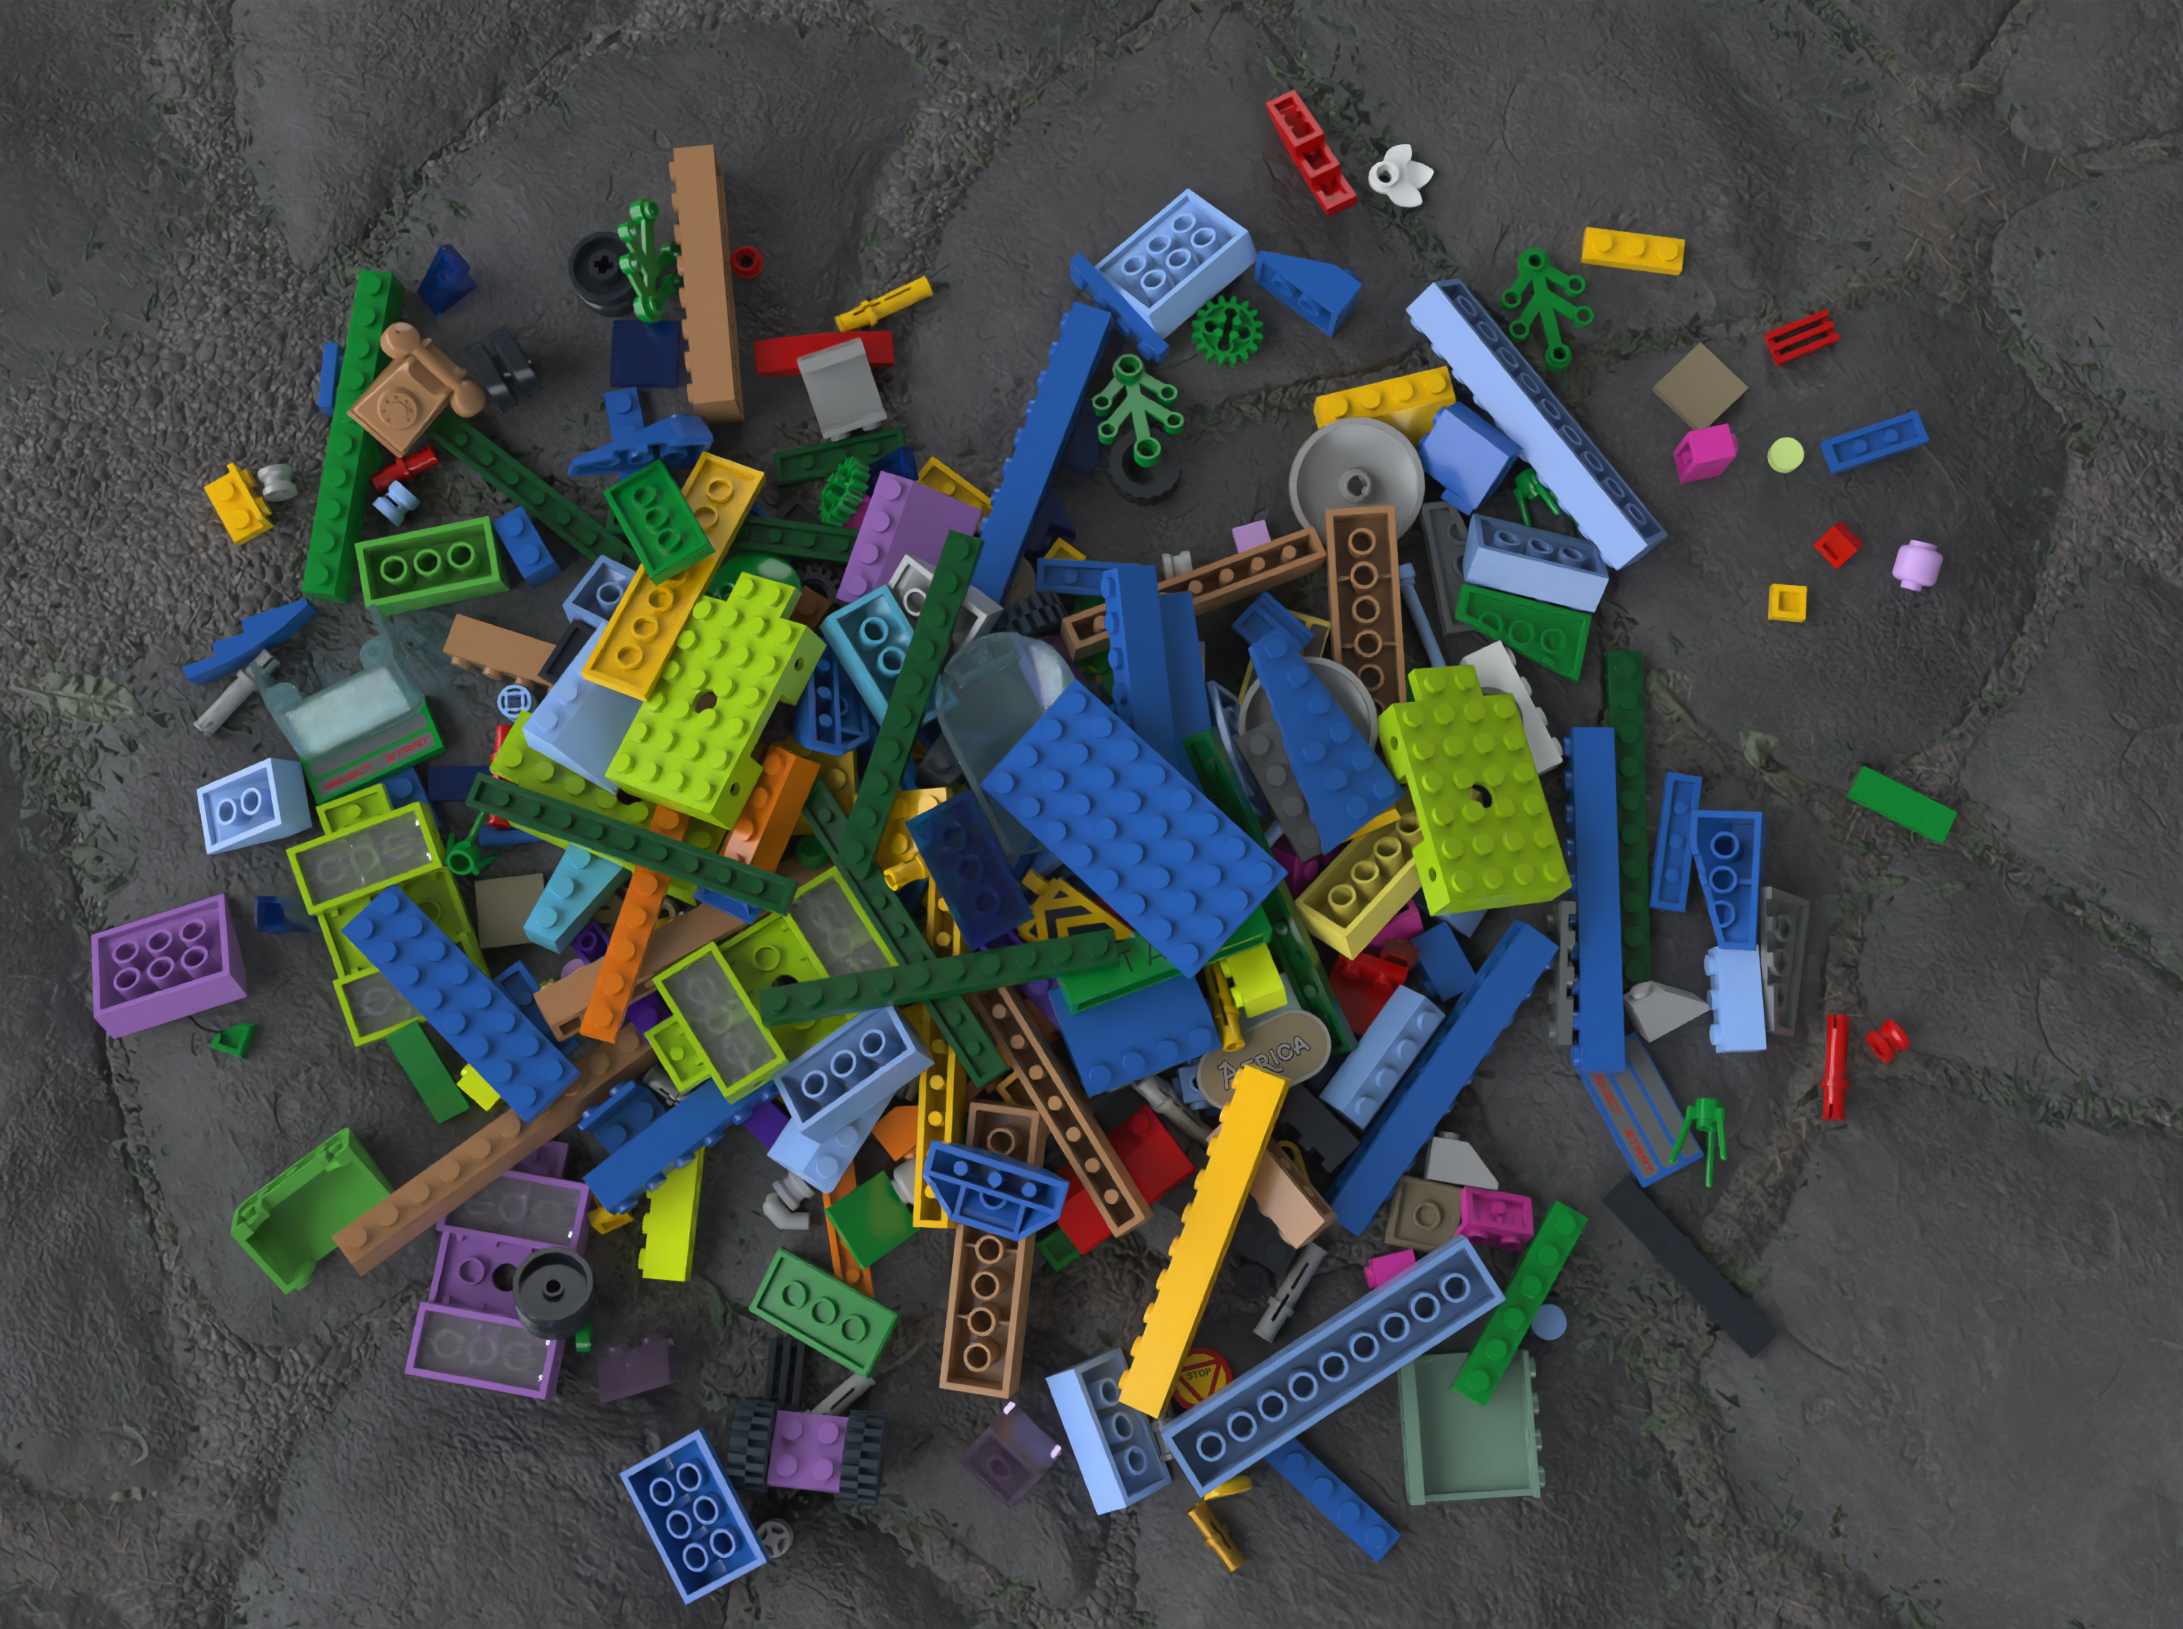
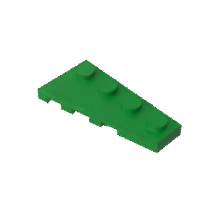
(1533, 629)

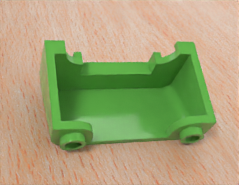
(298, 1212)

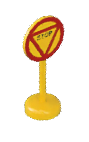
(1202, 1376)

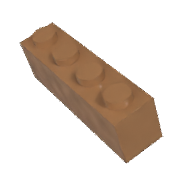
(1288, 1197)

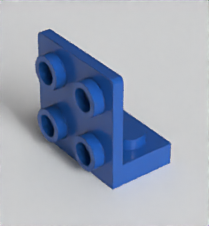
(623, 1115)

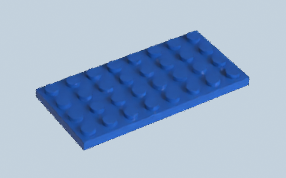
(1134, 829)

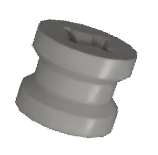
(277, 482)
(1176, 565)
(793, 1190)
(771, 1539)

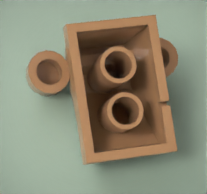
(413, 390)

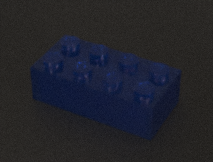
(971, 870)

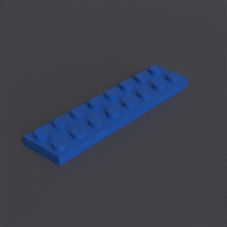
(461, 1003)

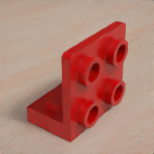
(1364, 987)

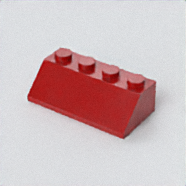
(1151, 1159)

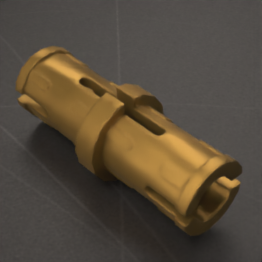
(1216, 1535)

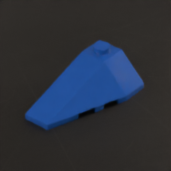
(674, 439)
(1730, 866)

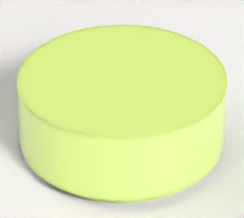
(1785, 455)

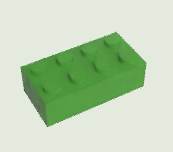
(432, 566)

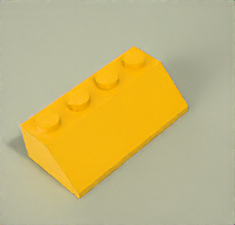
(1401, 402)

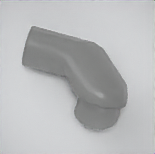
(782, 1217)

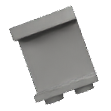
(842, 389)

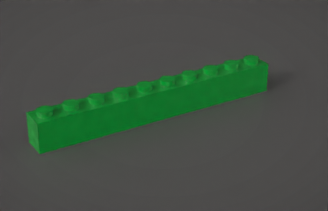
(350, 446)

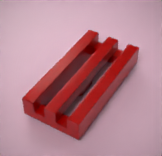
(1826, 326)

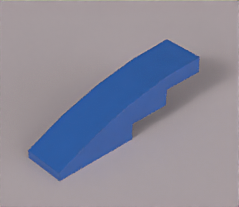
(260, 632)

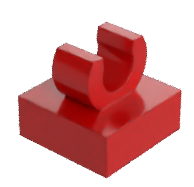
(1838, 544)

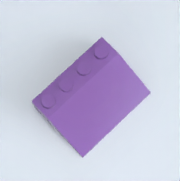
(901, 521)
(166, 967)

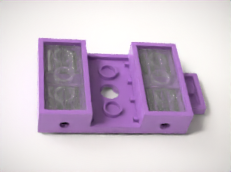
(470, 1325)

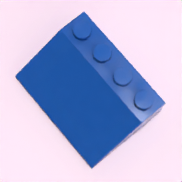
(1136, 1033)
(694, 1516)

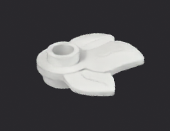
(1404, 175)

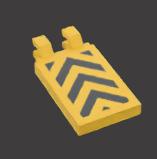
(1066, 912)

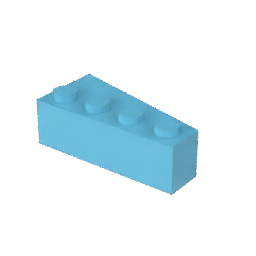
(572, 897)

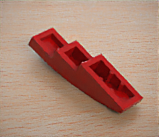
(1311, 153)
(779, 355)

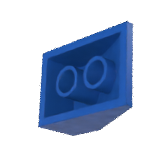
(1309, 287)

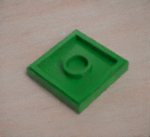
(871, 1219)

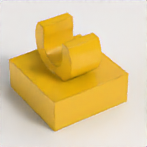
(606, 1222)

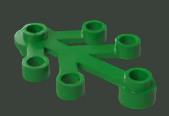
(649, 302)
(1545, 303)
(1137, 406)

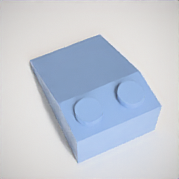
(254, 806)

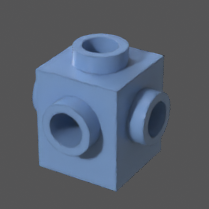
(1184, 1087)

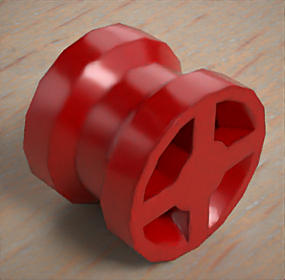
(1887, 1040)

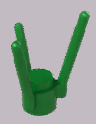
(1531, 488)
(464, 855)
(1709, 1117)

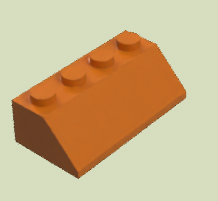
(771, 808)

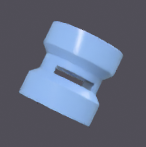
(402, 497)
(509, 695)

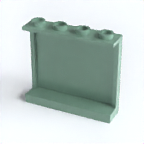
(1463, 1449)

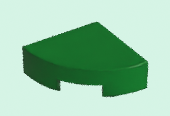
(235, 1039)

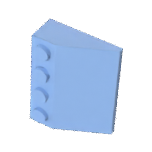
(1178, 261)
(582, 721)

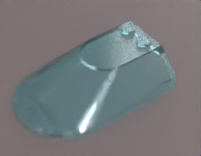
(985, 707)

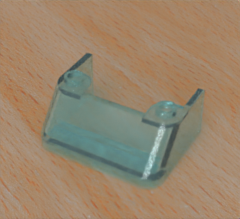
(352, 707)

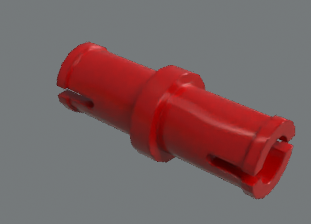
(405, 468)

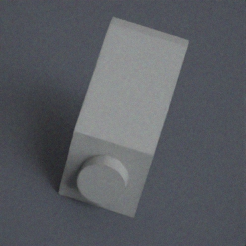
(1660, 1008)
(1456, 1163)

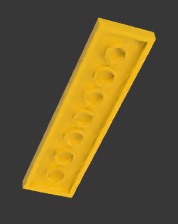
(651, 616)

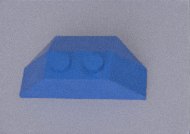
(830, 709)
(993, 1190)

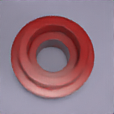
(746, 253)

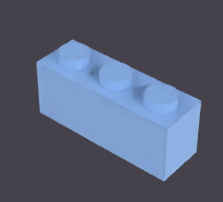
(1735, 1000)

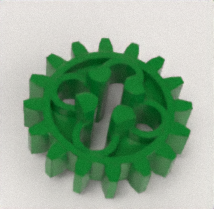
(1242, 322)
(838, 506)

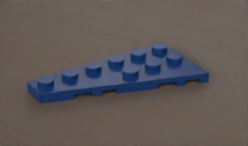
(1326, 752)

